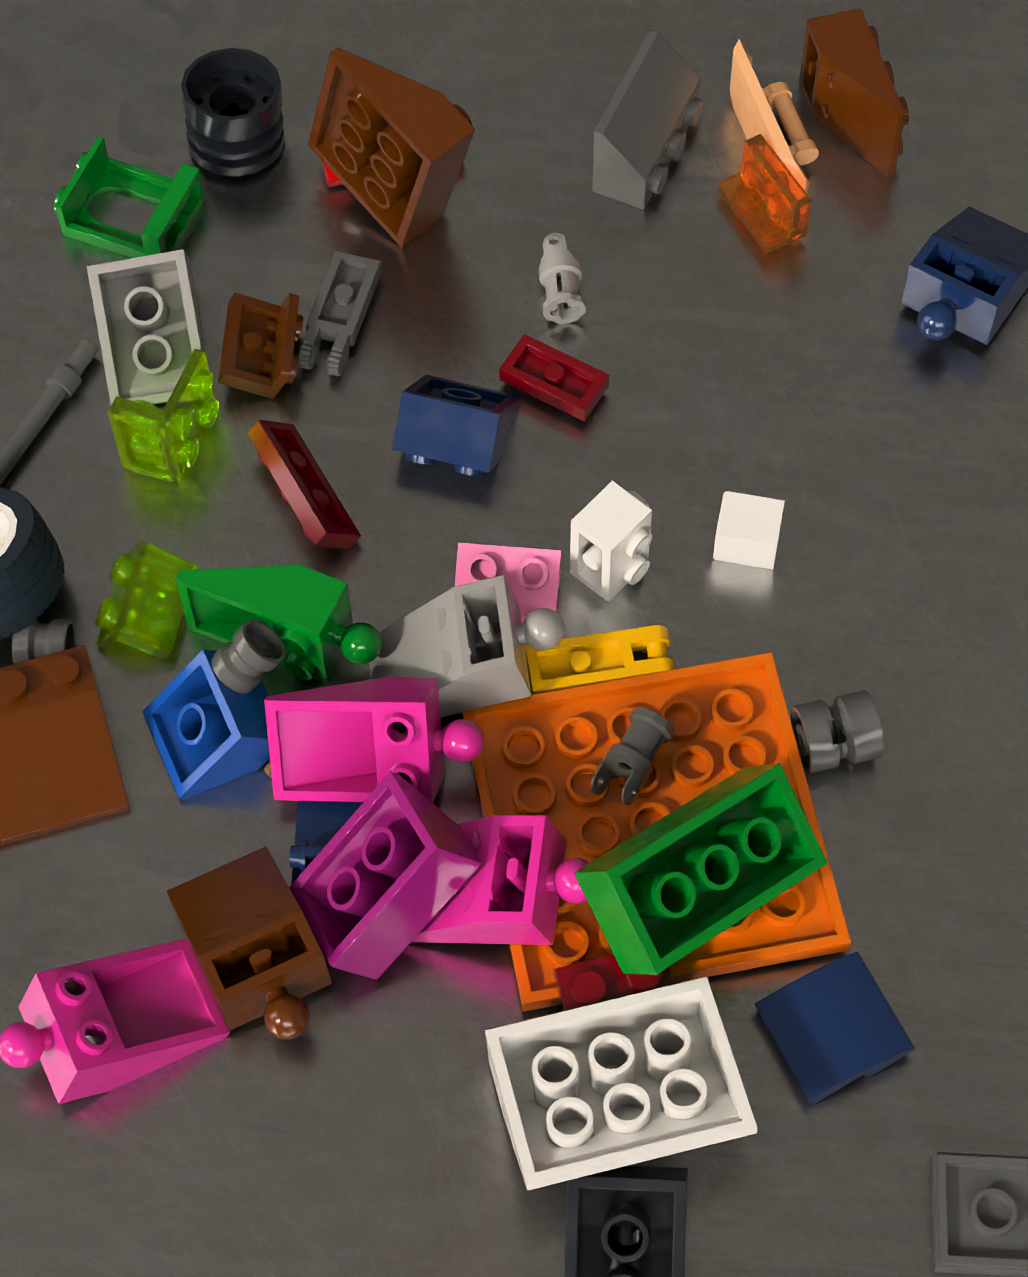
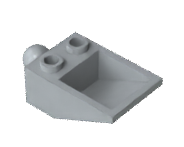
(459, 645)

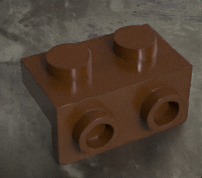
(260, 344)

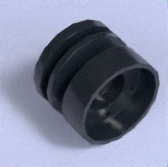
(233, 111)

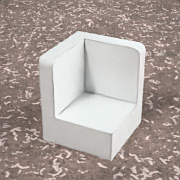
(748, 530)

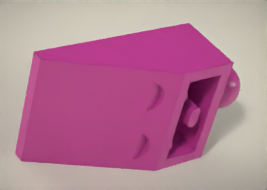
(347, 739)
(515, 887)
(114, 1019)

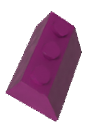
(383, 878)

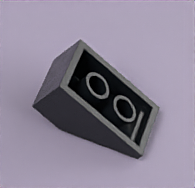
(627, 1223)

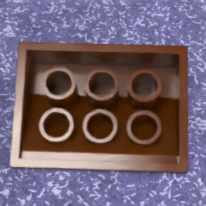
(390, 142)
(55, 747)

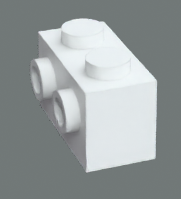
(611, 541)

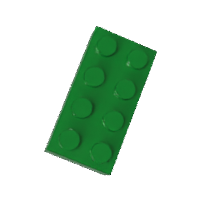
(700, 869)

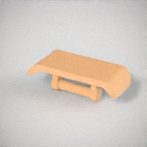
(754, 112)

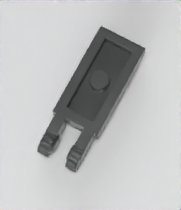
(340, 309)

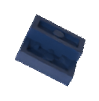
(834, 1026)

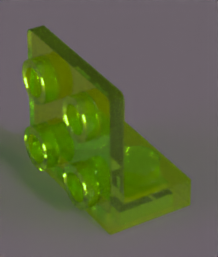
(167, 439)

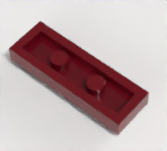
(303, 485)

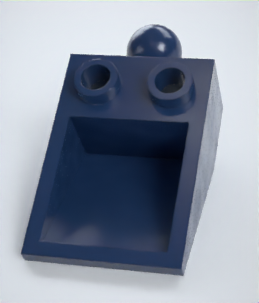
(967, 277)

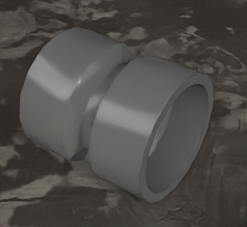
(854, 726)

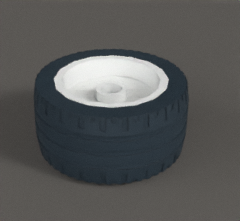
(28, 563)

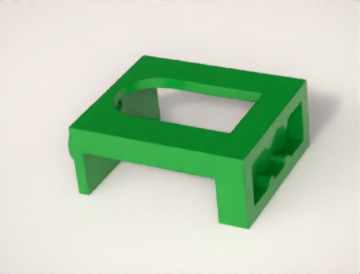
(96, 173)

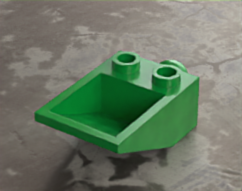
(296, 601)

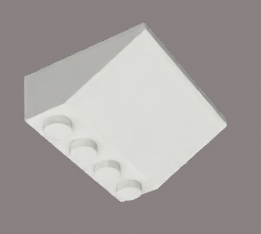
(618, 1083)

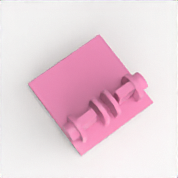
(528, 571)

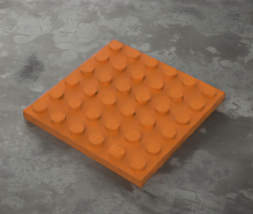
(724, 718)

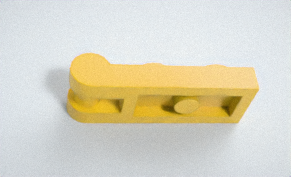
(598, 658)

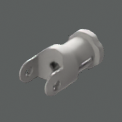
(560, 276)

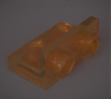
(767, 197)

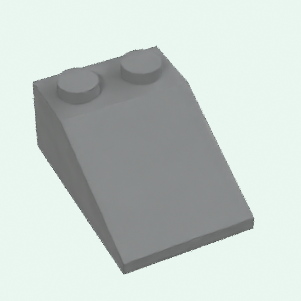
(145, 323)

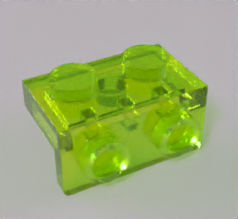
(144, 601)

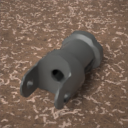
(633, 754)

